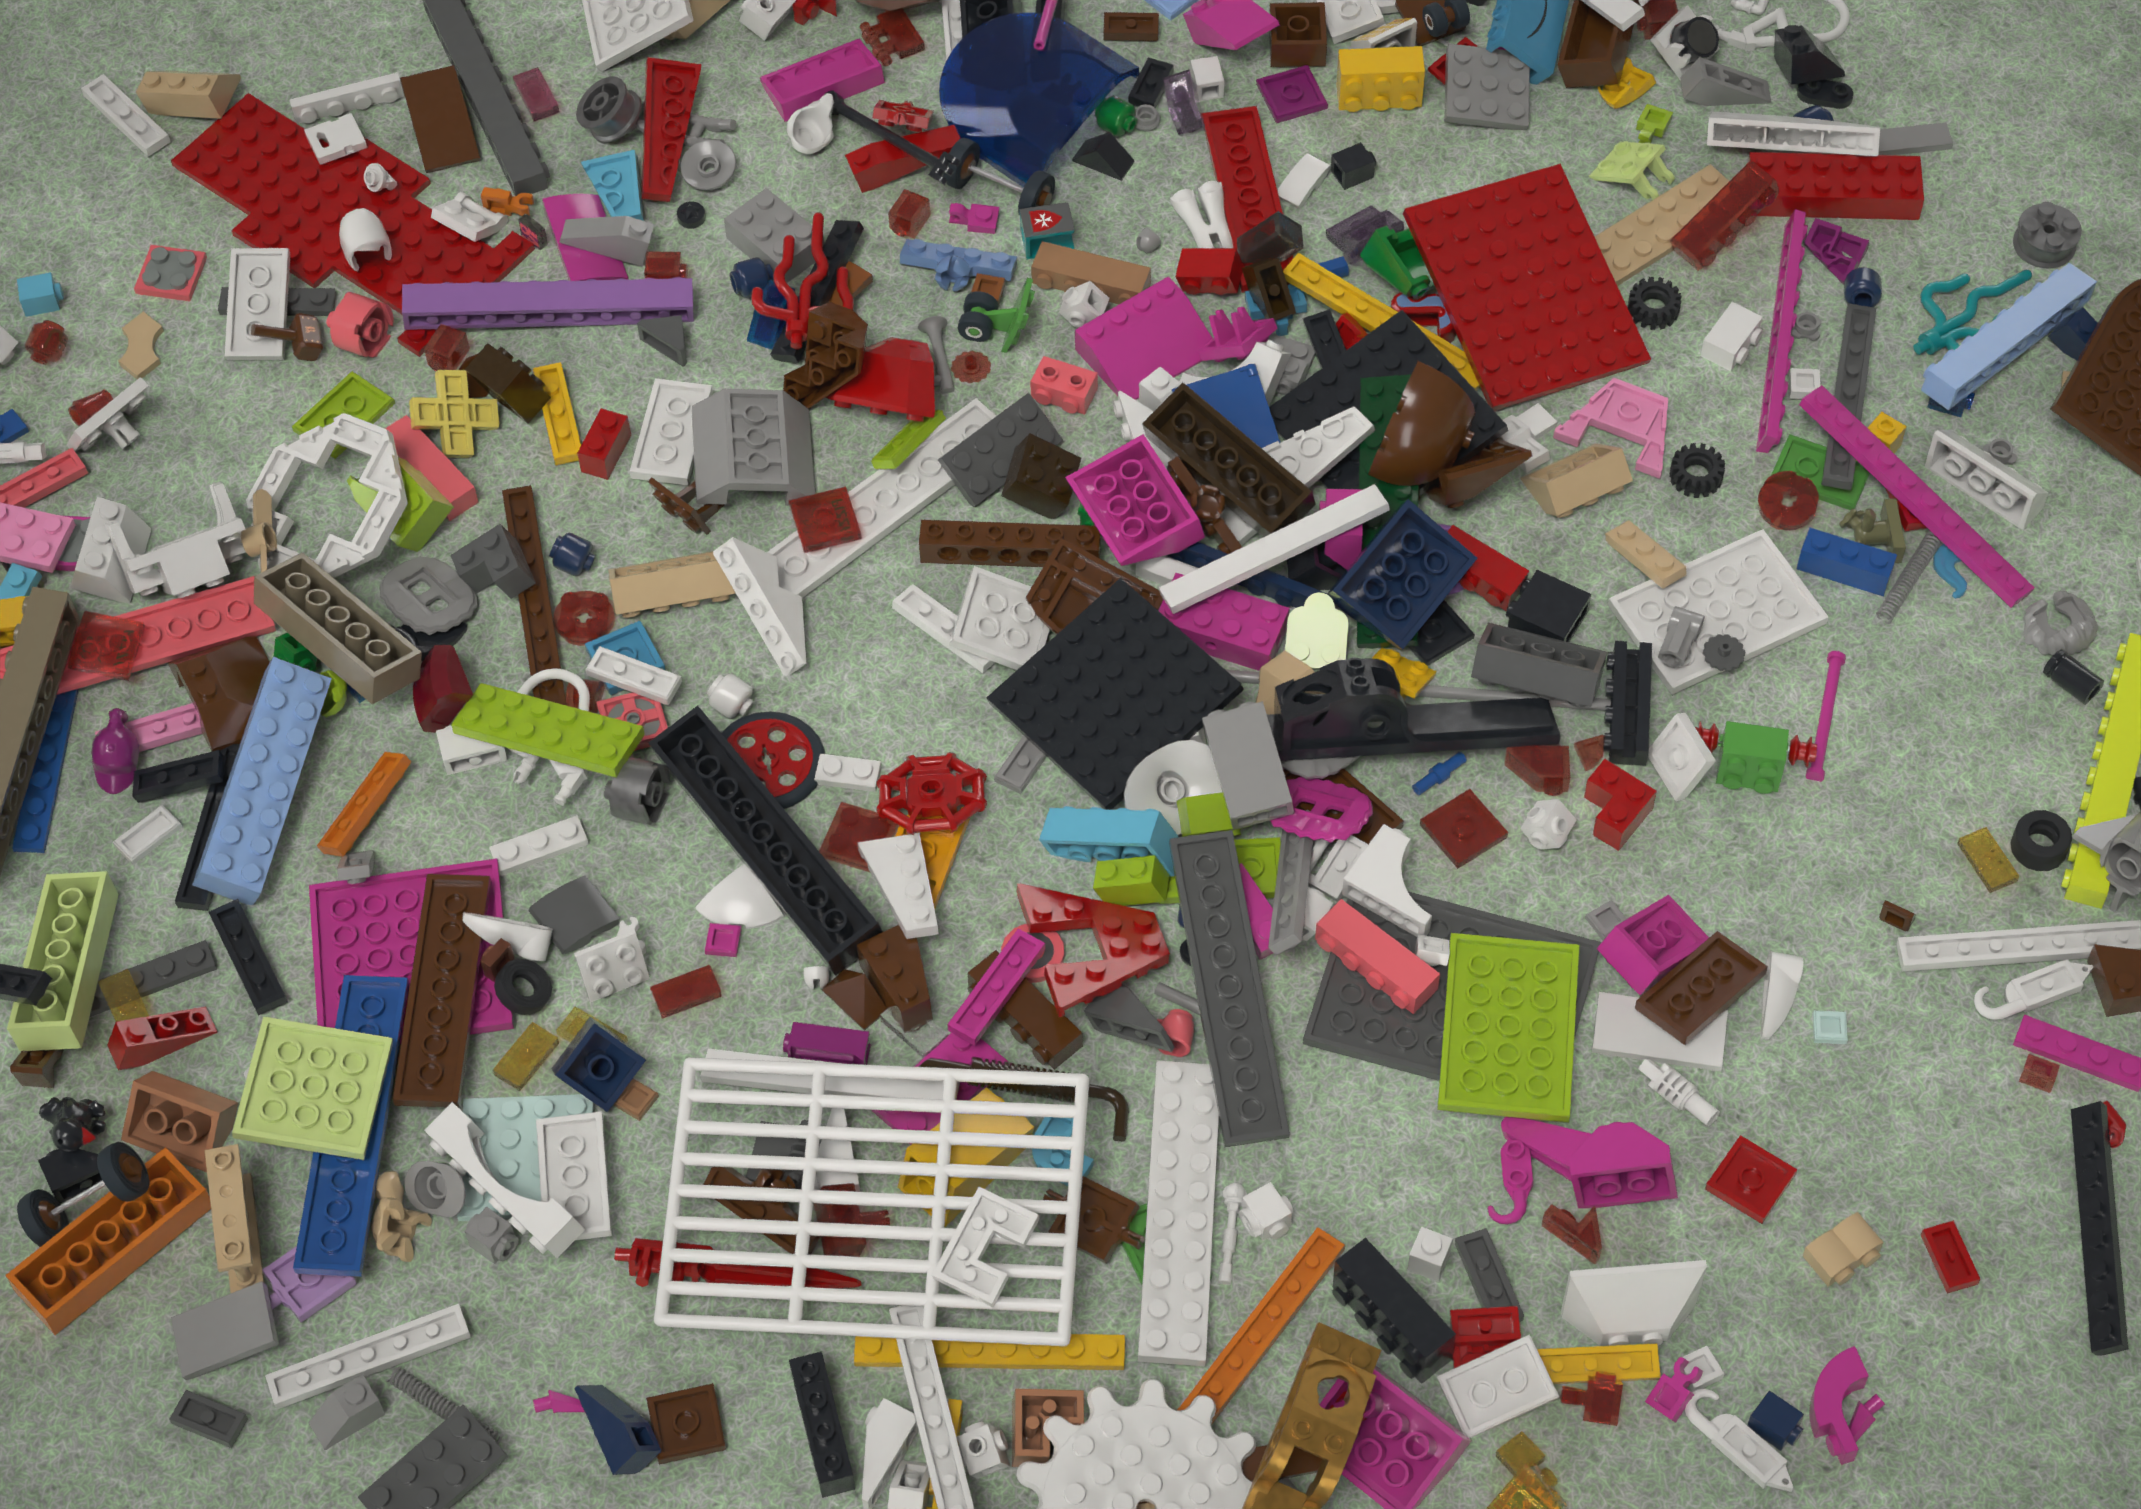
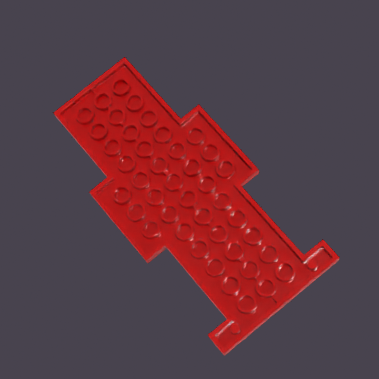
(295, 203)

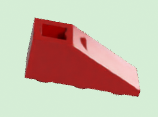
(155, 1036)

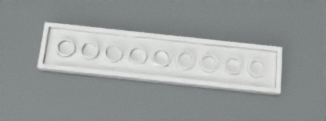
(882, 503)
(1179, 1216)

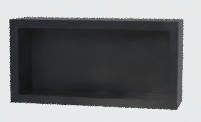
(1392, 1311)

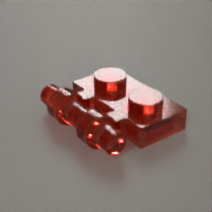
(899, 32)

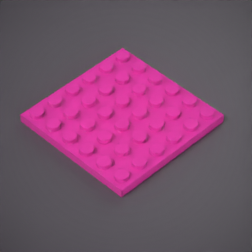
(374, 932)

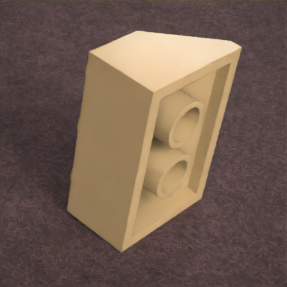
(187, 93)
(1579, 479)

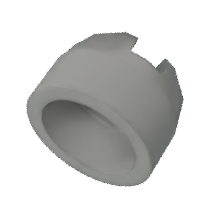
(1147, 241)

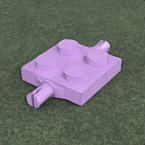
(303, 1292)

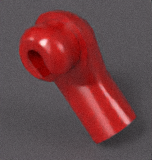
(2116, 1125)

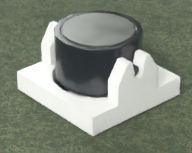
(1690, 40)

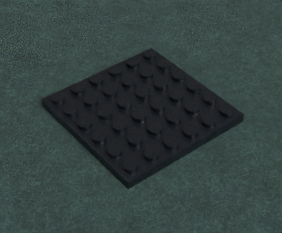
(1336, 387)
(1113, 692)

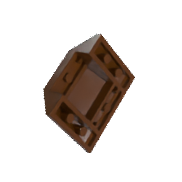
(1477, 474)
(223, 687)

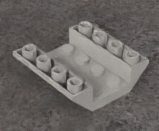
(751, 444)

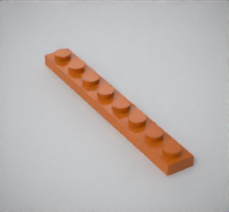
(1267, 1320)

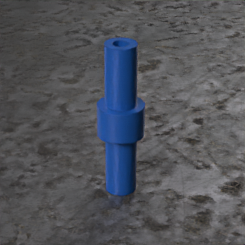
(1439, 773)

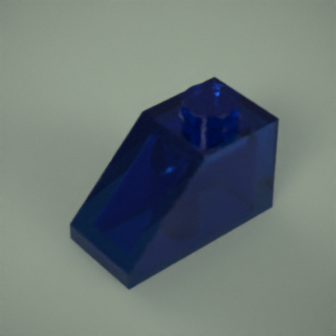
(766, 330)

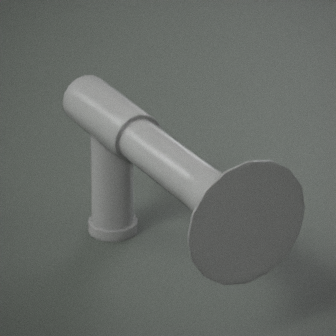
(933, 327)

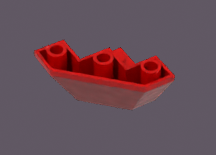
(894, 378)

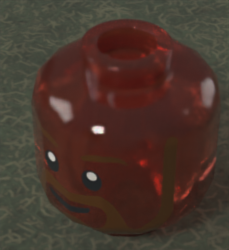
(46, 342)

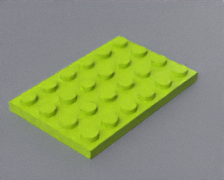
(1509, 1027)

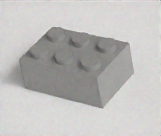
(760, 230)

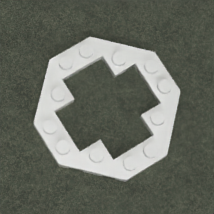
(380, 474)

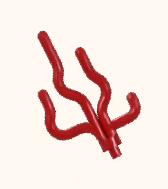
(798, 312)

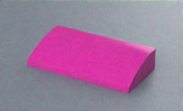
(843, 69)
(579, 263)

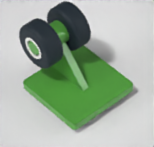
(982, 316)

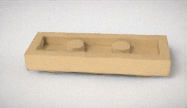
(1645, 554)

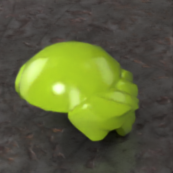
(335, 696)

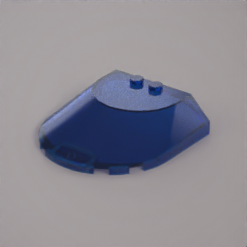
(1025, 99)

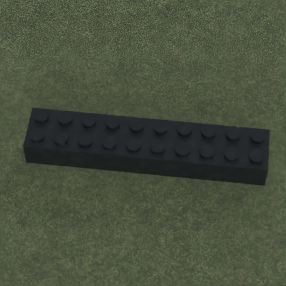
(766, 839)

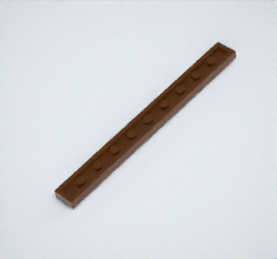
(535, 600)

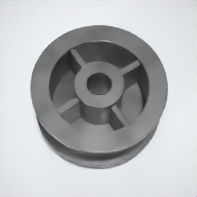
(609, 109)
(2047, 235)

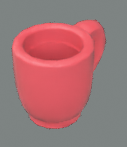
(1180, 1030)

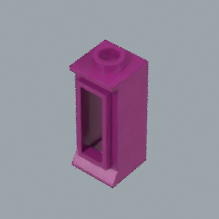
(827, 1044)

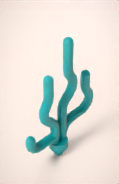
(1947, 332)

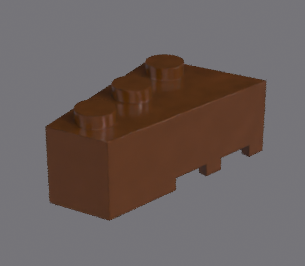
(897, 975)
(2117, 978)

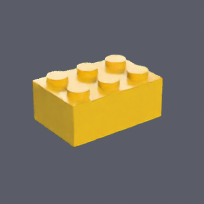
(1380, 78)

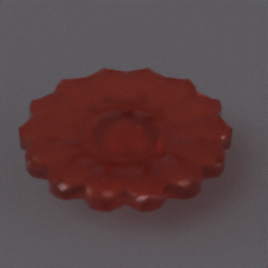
(971, 367)

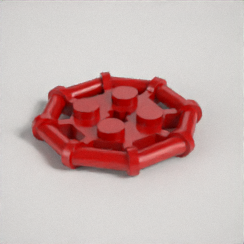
(930, 774)

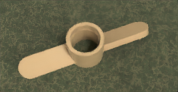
(260, 537)

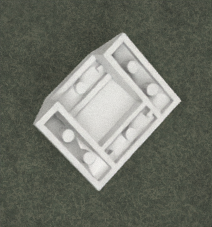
(1632, 1301)

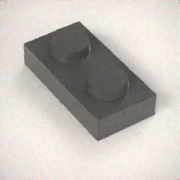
(208, 1418)

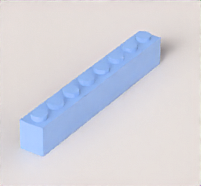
(2007, 336)

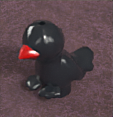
(73, 1121)

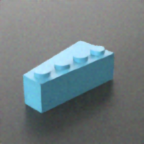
(1107, 834)

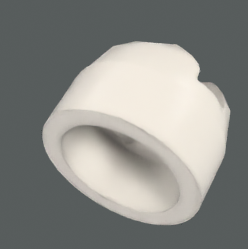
(816, 973)

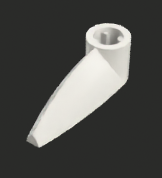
(526, 938)
(1779, 990)

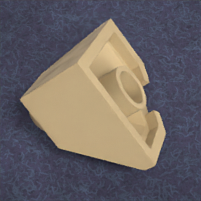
(1278, 671)

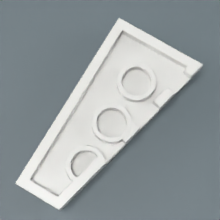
(903, 881)

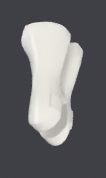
(1212, 200)

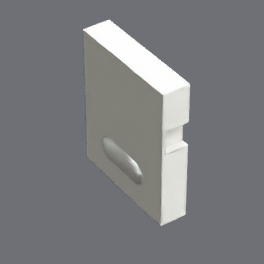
(341, 135)

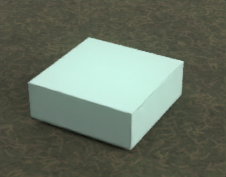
(1830, 1027)

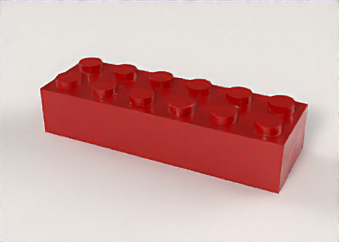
(1844, 185)

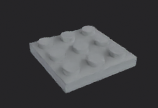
(1486, 88)

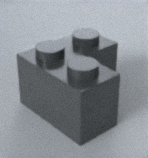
(496, 560)

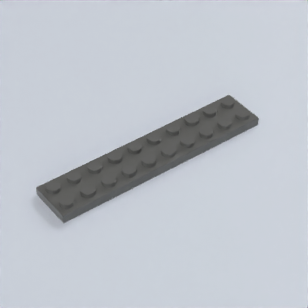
(1228, 989)

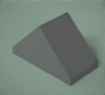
(665, 336)

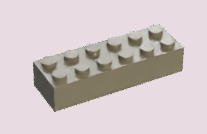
(337, 628)

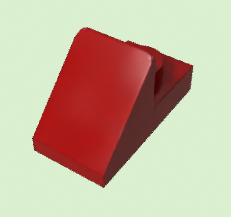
(809, 9)

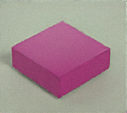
(723, 940)

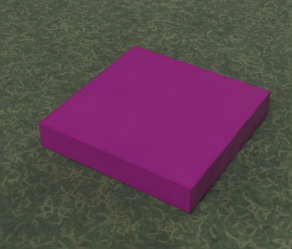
(1291, 94)

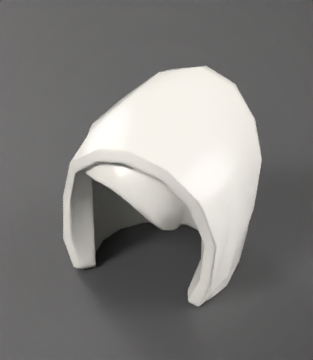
(362, 232)

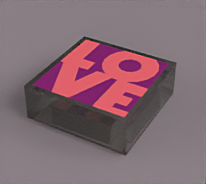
(533, 231)

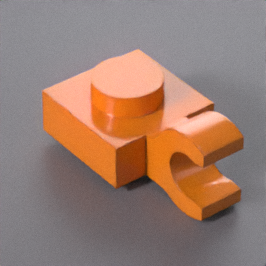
(502, 201)

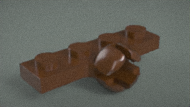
(1206, 504)
(760, 1209)

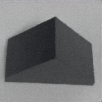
(1105, 156)

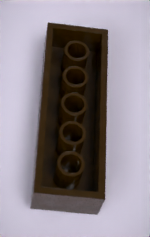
(1225, 457)

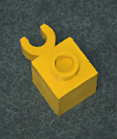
(1888, 431)

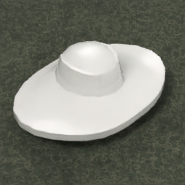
(1170, 775)

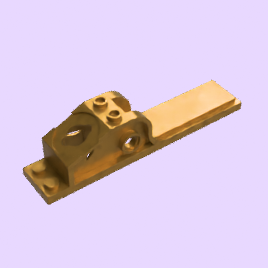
(1315, 1429)

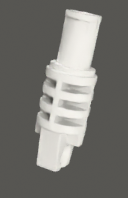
(1678, 1091)

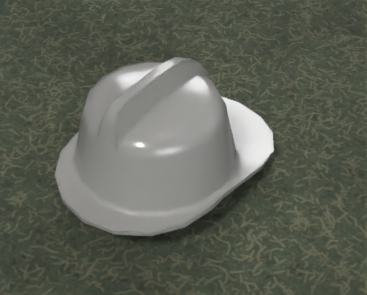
(435, 1188)

